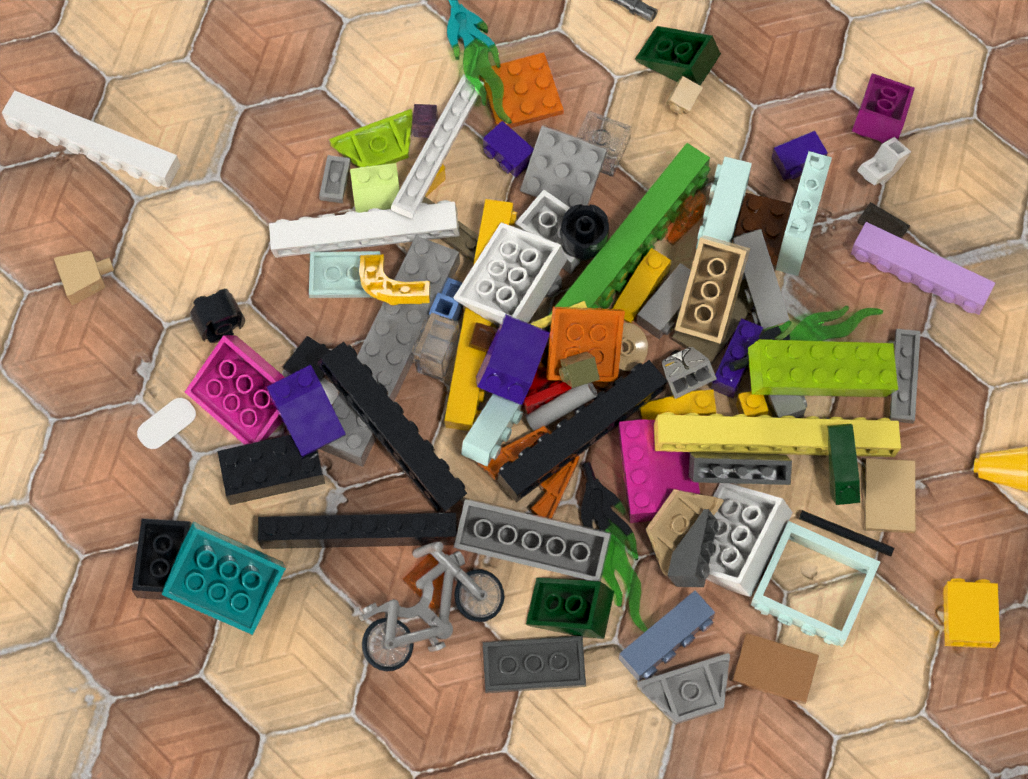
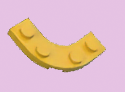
(388, 290)

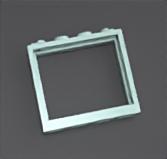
(803, 213)
(832, 550)

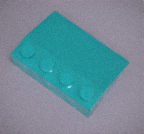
(223, 578)

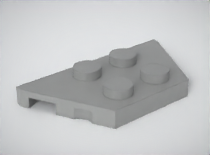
(689, 690)

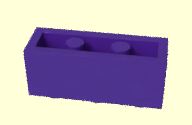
(744, 336)

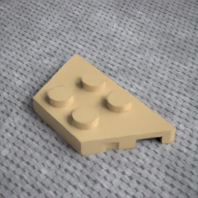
(675, 520)

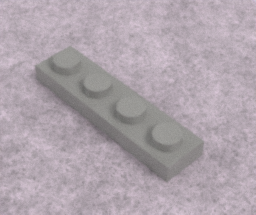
(906, 360)

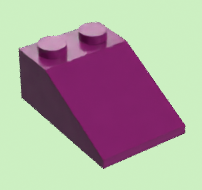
(883, 109)

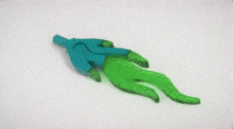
(465, 25)

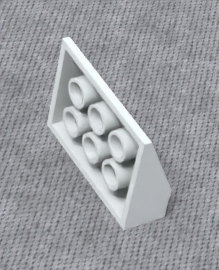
(511, 275)
(746, 536)

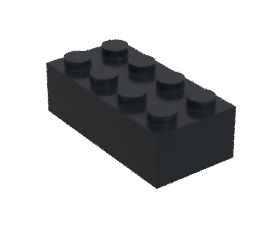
(268, 469)

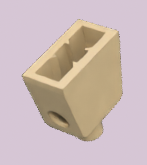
(82, 274)

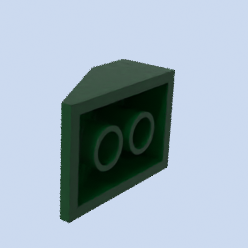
(679, 54)
(571, 607)

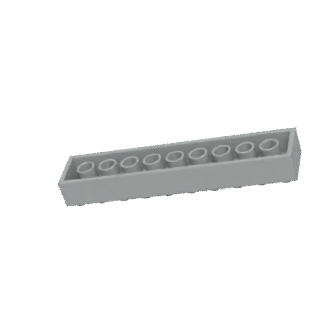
(391, 342)

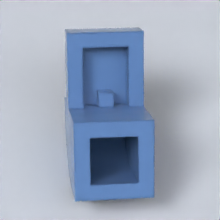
(444, 302)

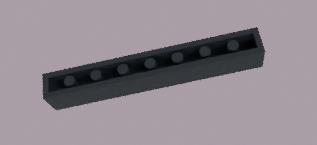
(392, 428)
(582, 430)
(356, 530)

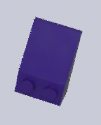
(512, 359)
(306, 410)

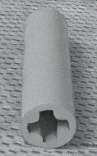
(561, 406)

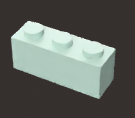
(491, 429)

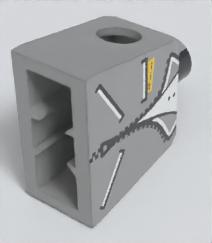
(687, 371)

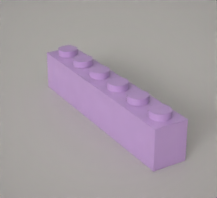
(922, 268)

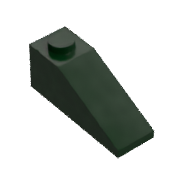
(843, 465)

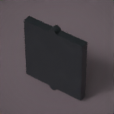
(307, 354)

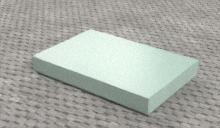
(336, 275)

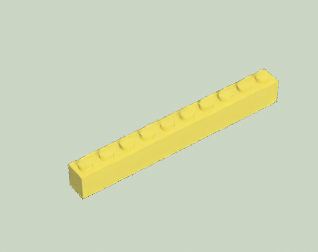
(770, 435)

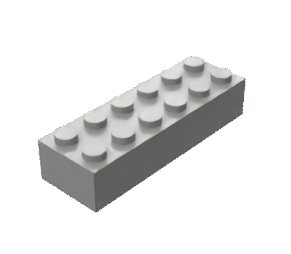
(532, 540)

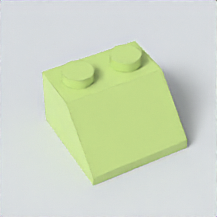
(374, 187)

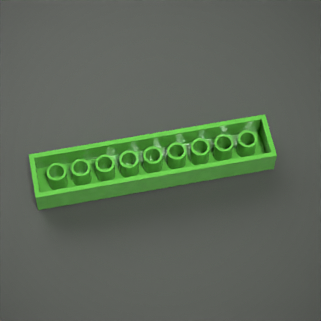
(639, 231)

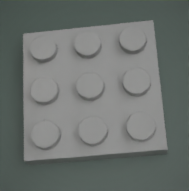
(564, 167)

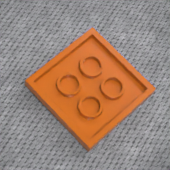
(528, 91)
(586, 330)

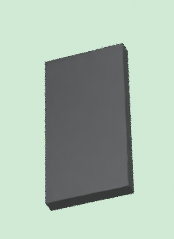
(534, 664)

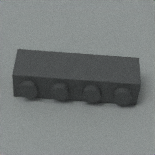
(740, 468)

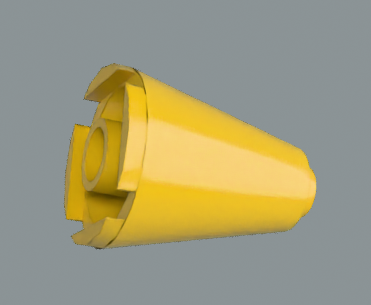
(1004, 467)

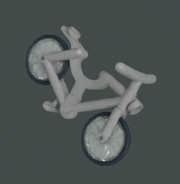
(477, 595)

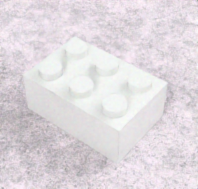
(545, 220)

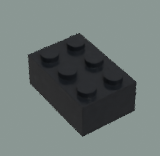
(156, 555)

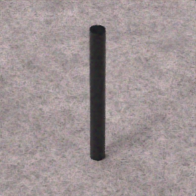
(846, 533)

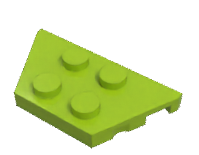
(378, 142)

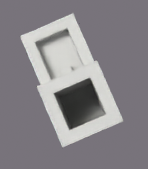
(885, 162)

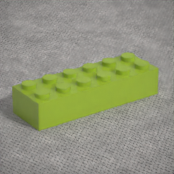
(822, 368)

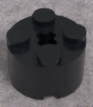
(584, 231)
(216, 315)

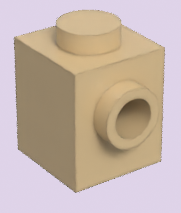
(683, 96)

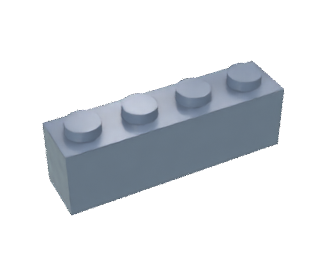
(666, 636)

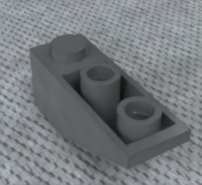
(692, 556)

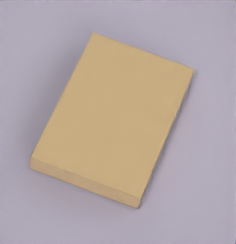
(890, 495)

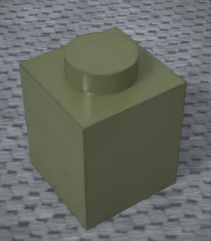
(579, 369)

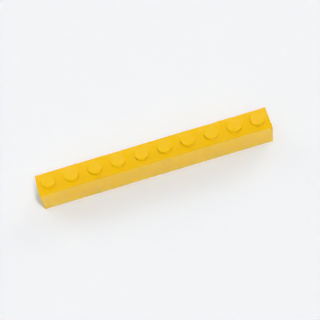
(464, 394)

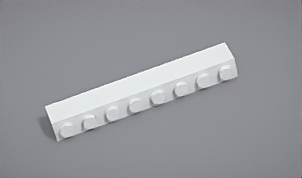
(91, 139)
(362, 229)

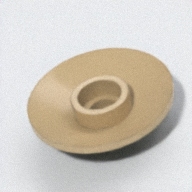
(634, 347)

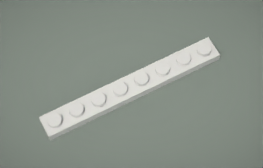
(435, 149)

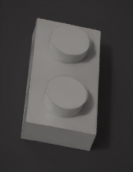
(335, 179)

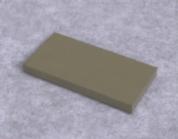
(713, 349)

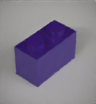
(507, 149)
(792, 155)

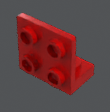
(543, 391)

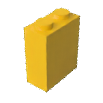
(971, 613)

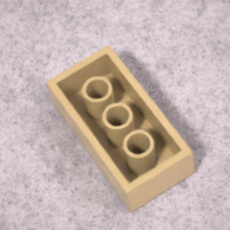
(712, 289)

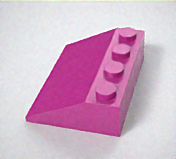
(236, 392)
(650, 473)

